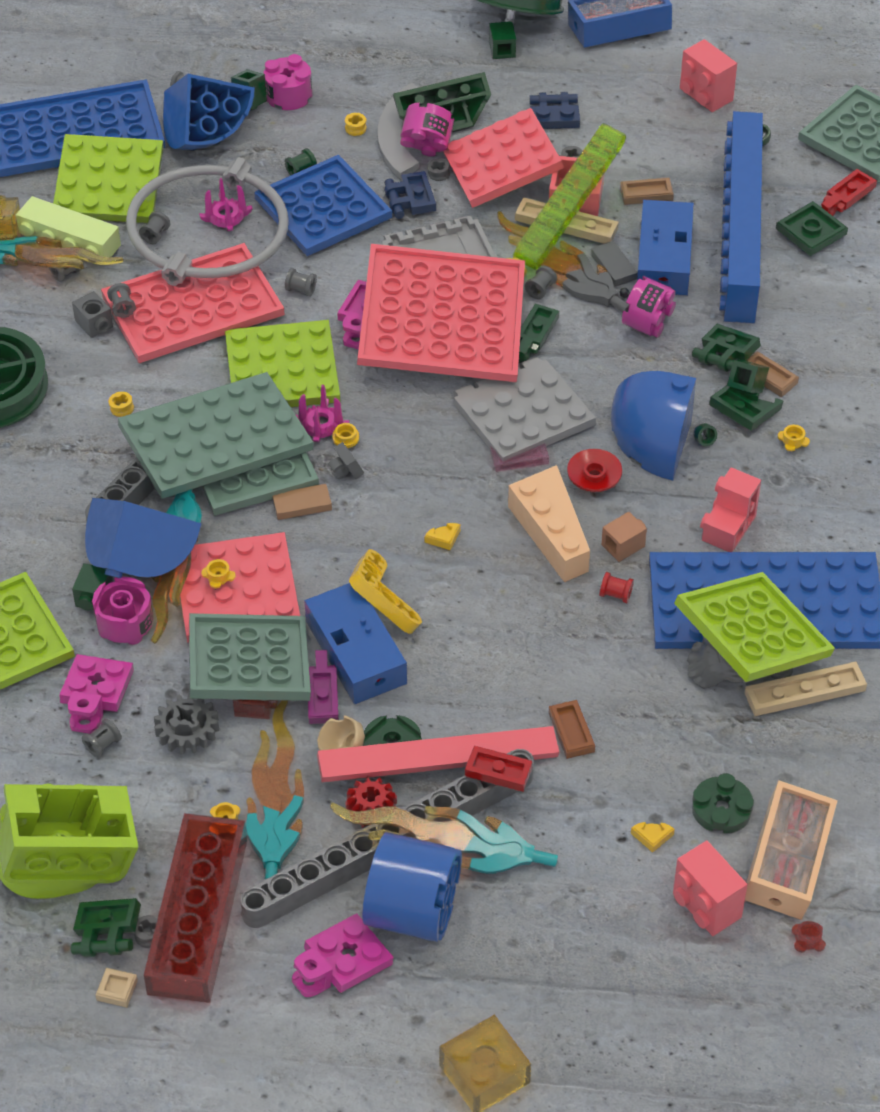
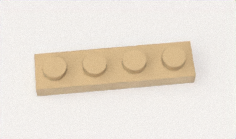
(582, 225)
(805, 688)

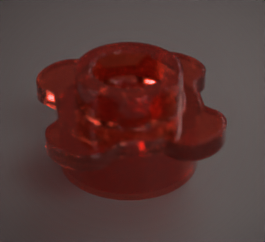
(810, 929)

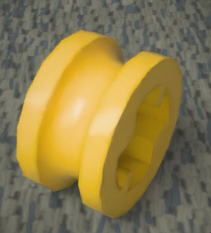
(355, 124)
(124, 401)

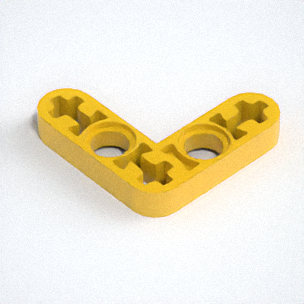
(366, 581)

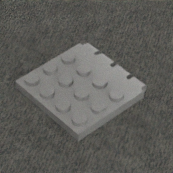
(462, 237)
(524, 412)

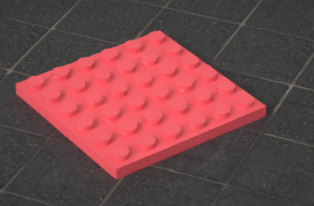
(442, 313)

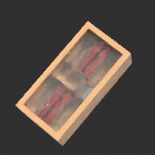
(790, 850)

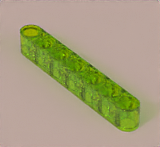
(570, 196)

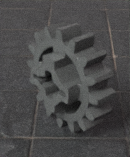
(187, 724)

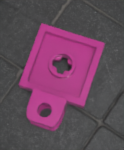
(351, 314)
(89, 700)
(328, 964)

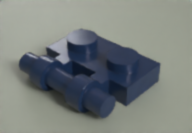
(556, 116)
(417, 191)

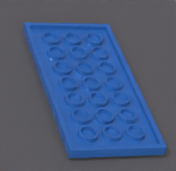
(35, 128)
(829, 588)

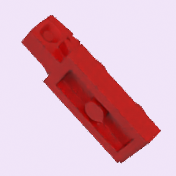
(848, 192)

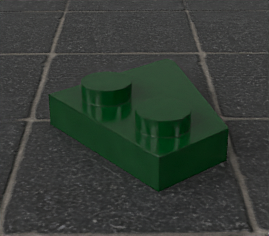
(744, 406)

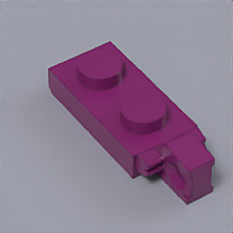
(323, 687)

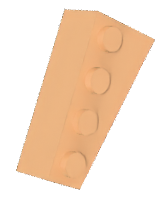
(551, 521)

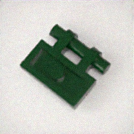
(728, 341)
(109, 918)

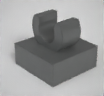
(345, 463)

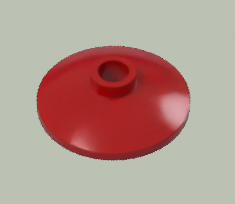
(594, 470)

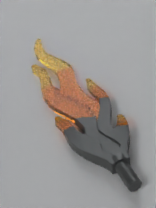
(573, 270)

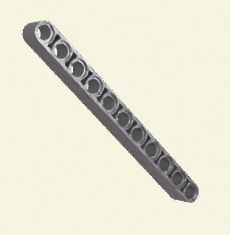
(354, 861)

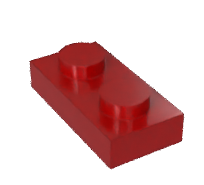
(498, 768)

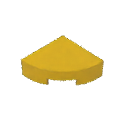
(443, 536)
(652, 834)

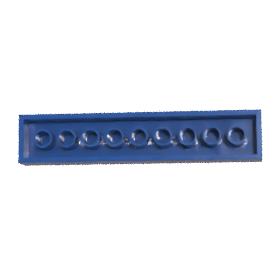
(743, 218)

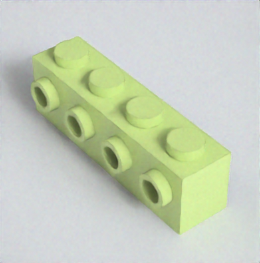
(68, 226)

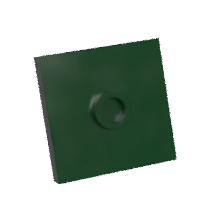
(811, 228)

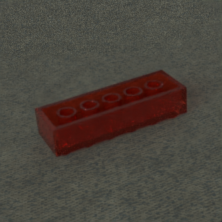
(196, 908)

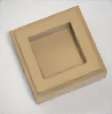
(116, 987)

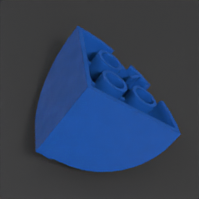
(203, 111)
(653, 419)
(136, 538)

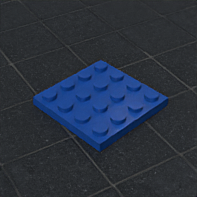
(326, 205)

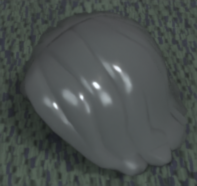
(709, 666)

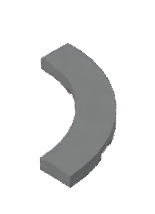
(389, 130)

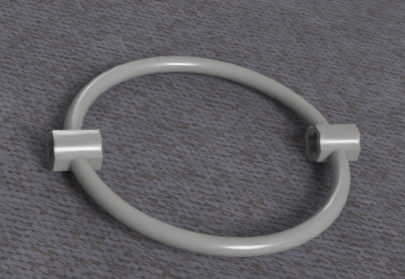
(179, 265)

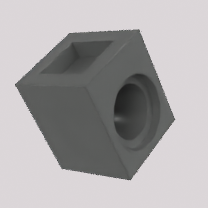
(92, 314)

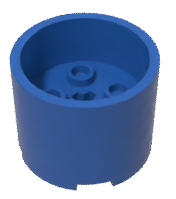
(411, 887)

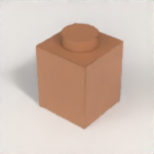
(624, 536)

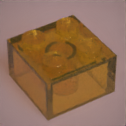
(485, 1064)

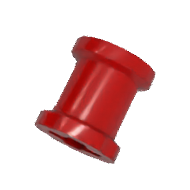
(616, 587)

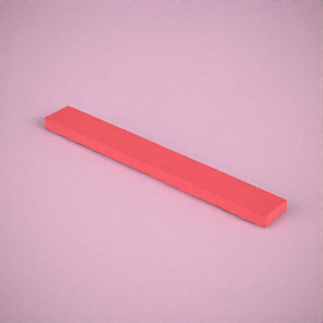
(430, 753)

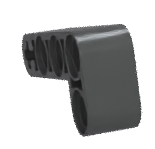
(129, 486)

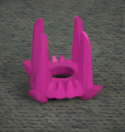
(228, 220)
(310, 417)

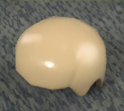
(341, 734)

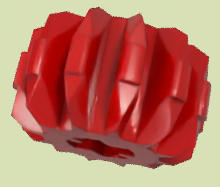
(370, 796)

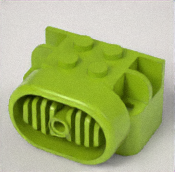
(64, 838)

